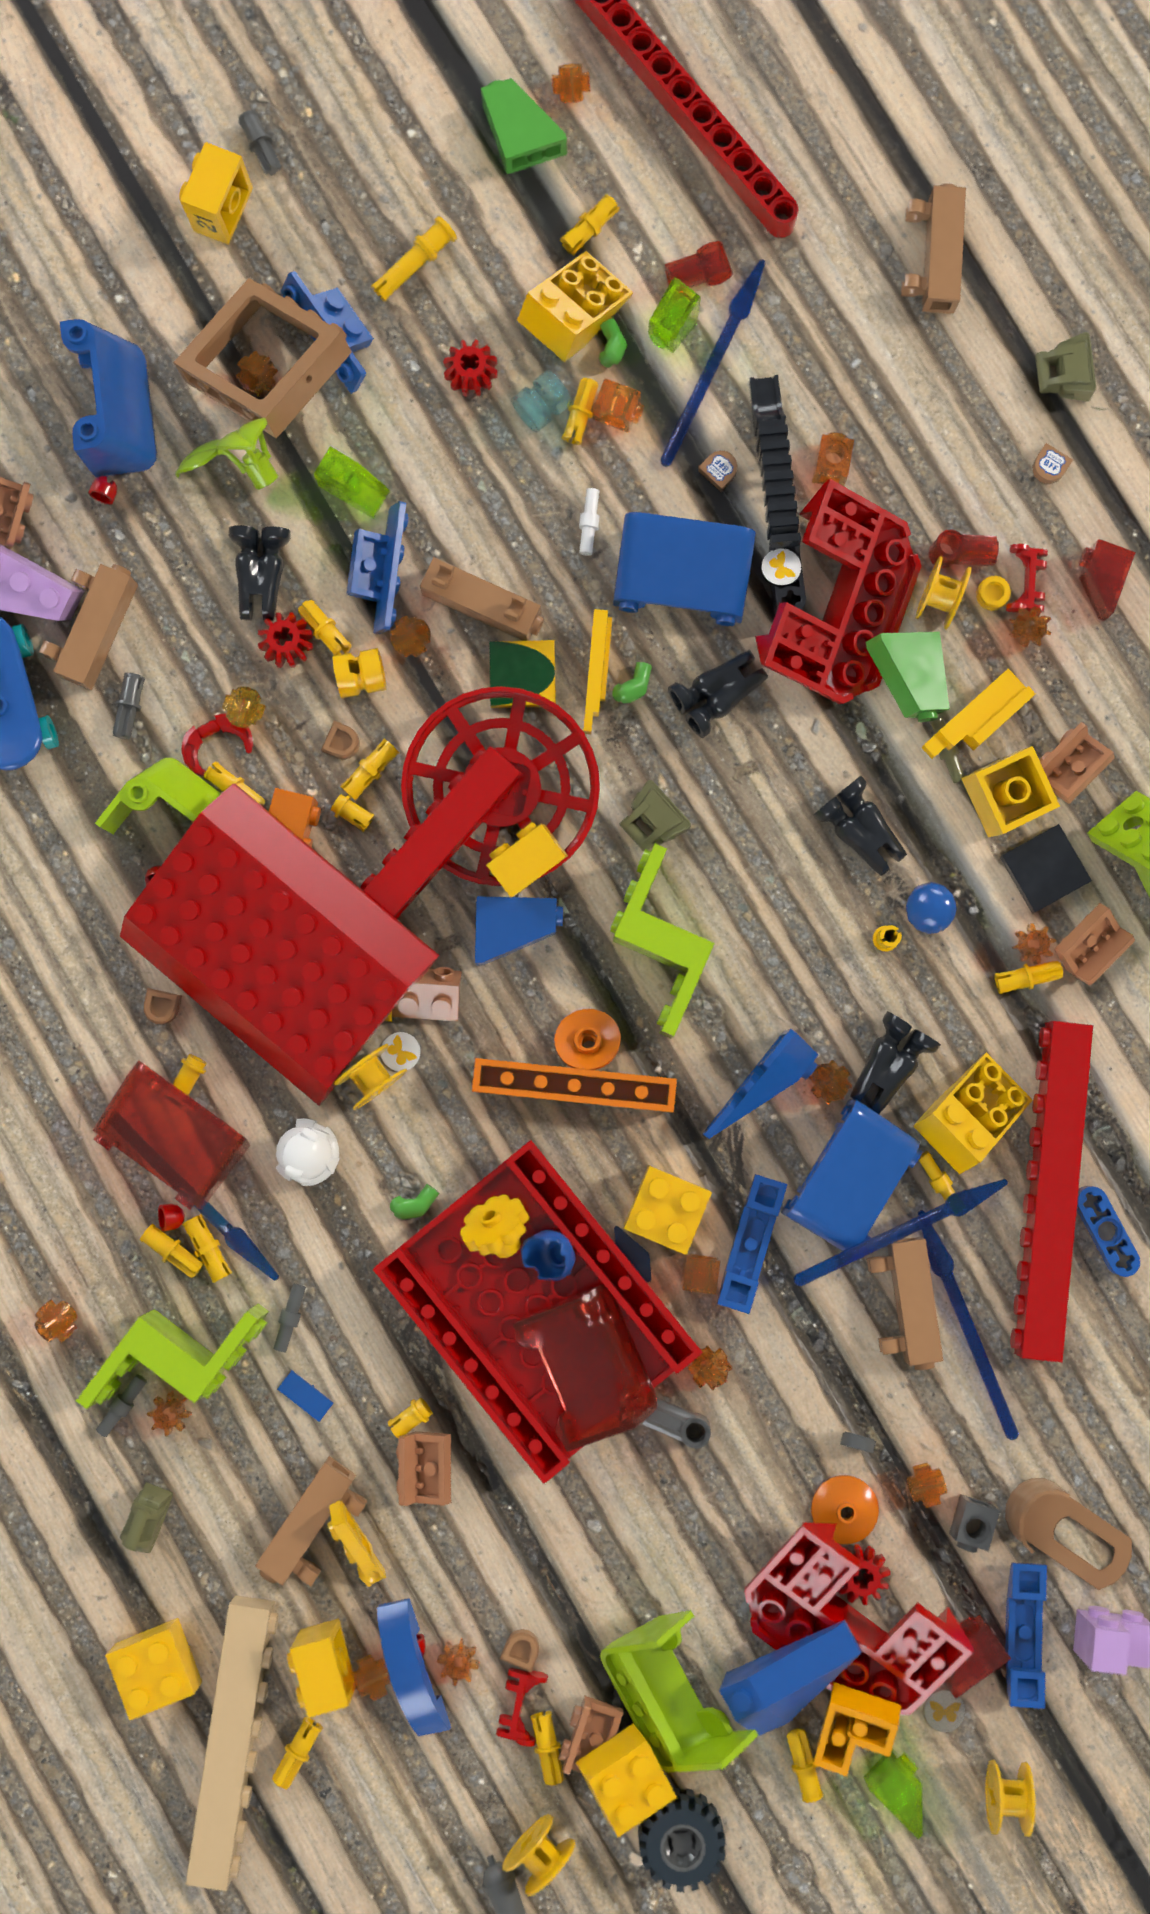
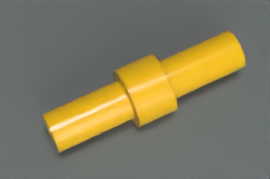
(939, 1179)

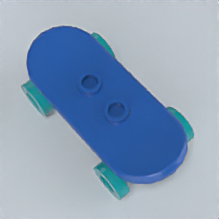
(19, 723)

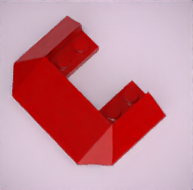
(865, 601)
(798, 1598)

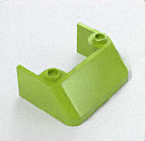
(163, 779)
(664, 1702)

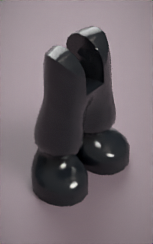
(255, 573)
(722, 689)
(863, 831)
(889, 1066)

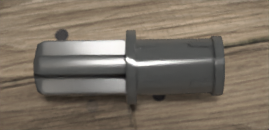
(259, 142)
(128, 705)

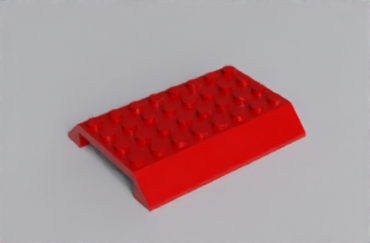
(274, 942)
(472, 1300)

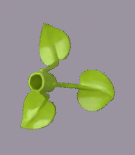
(255, 463)

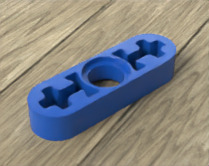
(1110, 1257)

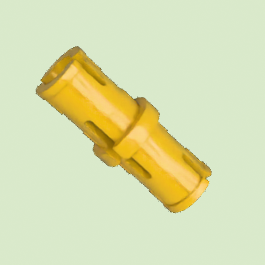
(589, 224)
(369, 769)
(207, 1248)

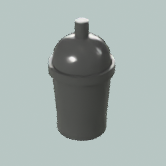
(502, 1889)

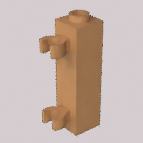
(942, 251)
(481, 600)
(95, 625)
(914, 1303)
(305, 1522)

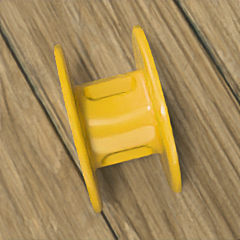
(943, 593)
(370, 1076)
(1010, 1798)
(539, 1855)

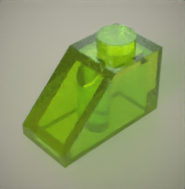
(674, 316)
(350, 482)
(899, 1789)

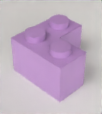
(1112, 1640)

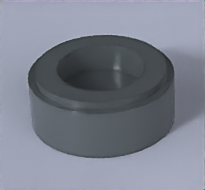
(858, 1442)

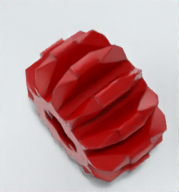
(470, 357)
(280, 630)
(872, 1578)

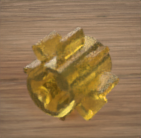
(243, 707)

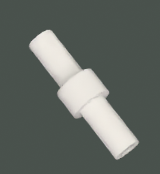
(589, 521)

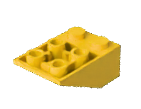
(573, 305)
(973, 1114)

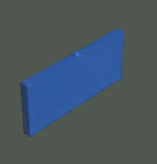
(305, 1396)

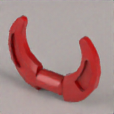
(193, 740)

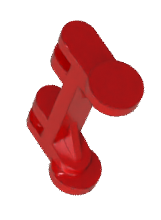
(1029, 558)
(517, 1730)

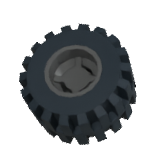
(683, 1842)

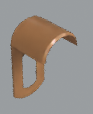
(1040, 1505)

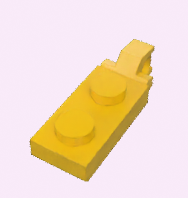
(356, 1544)

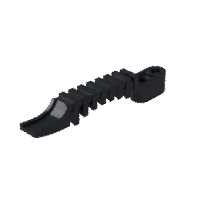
(777, 482)

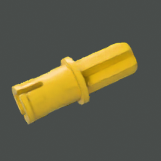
(580, 410)
(324, 628)
(224, 779)
(1028, 976)
(171, 1251)
(547, 1748)
(296, 1753)
(804, 1766)

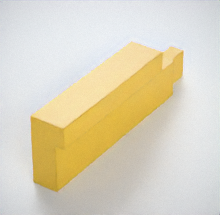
(597, 666)
(982, 715)

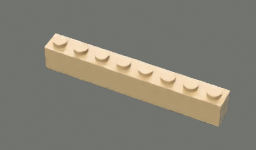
(231, 1742)

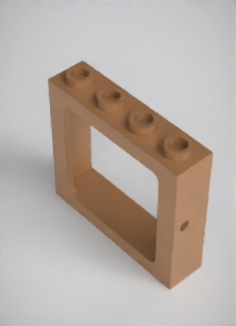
(299, 382)

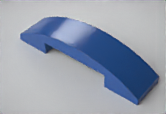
(751, 1243)
(1024, 1635)
(407, 1669)

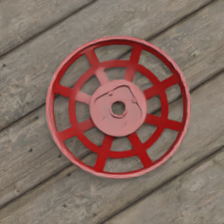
(526, 794)

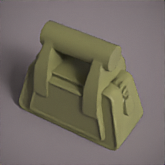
(1073, 369)
(658, 814)
(146, 1518)

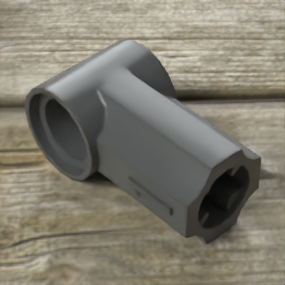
(673, 1422)

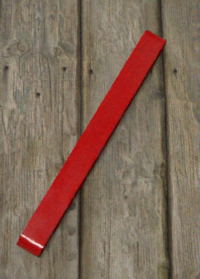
(696, 105)

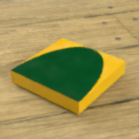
(523, 666)

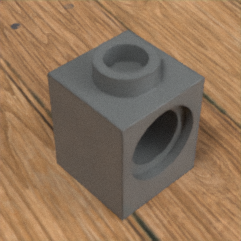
(966, 1510)

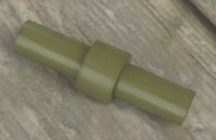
(950, 757)

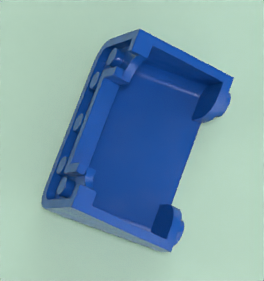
(123, 430)
(684, 565)
(853, 1177)

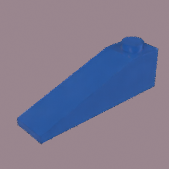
(776, 1071)
(784, 1682)

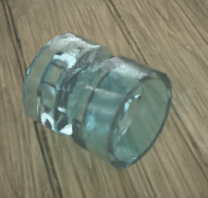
(533, 408)

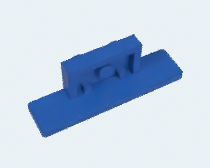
(335, 309)
(376, 566)

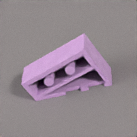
(34, 590)

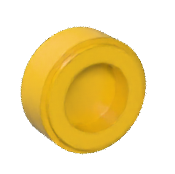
(993, 593)

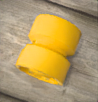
(367, 664)

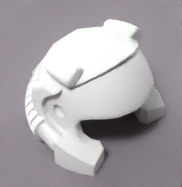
(307, 1153)

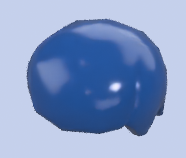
(931, 907)
(549, 1255)

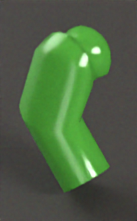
(615, 346)
(635, 687)
(415, 1207)

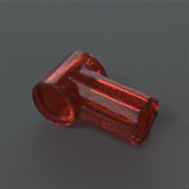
(707, 266)
(966, 549)

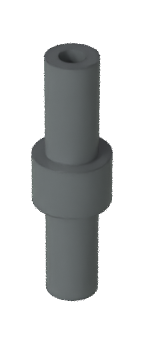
(289, 1317)
(121, 1405)

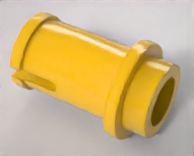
(352, 812)
(885, 946)
(189, 1073)
(411, 1417)

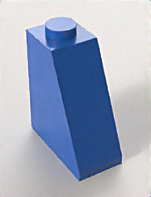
(513, 924)

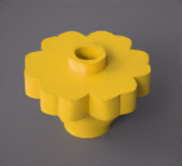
(495, 1226)

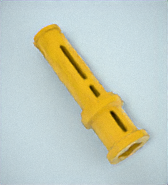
(424, 250)

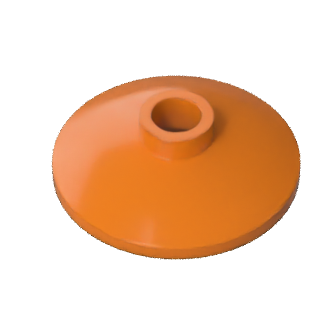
(583, 1027)
(846, 1492)

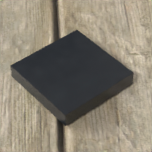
(1045, 868)

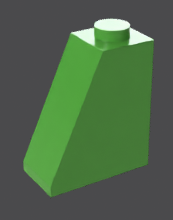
(521, 127)
(913, 672)

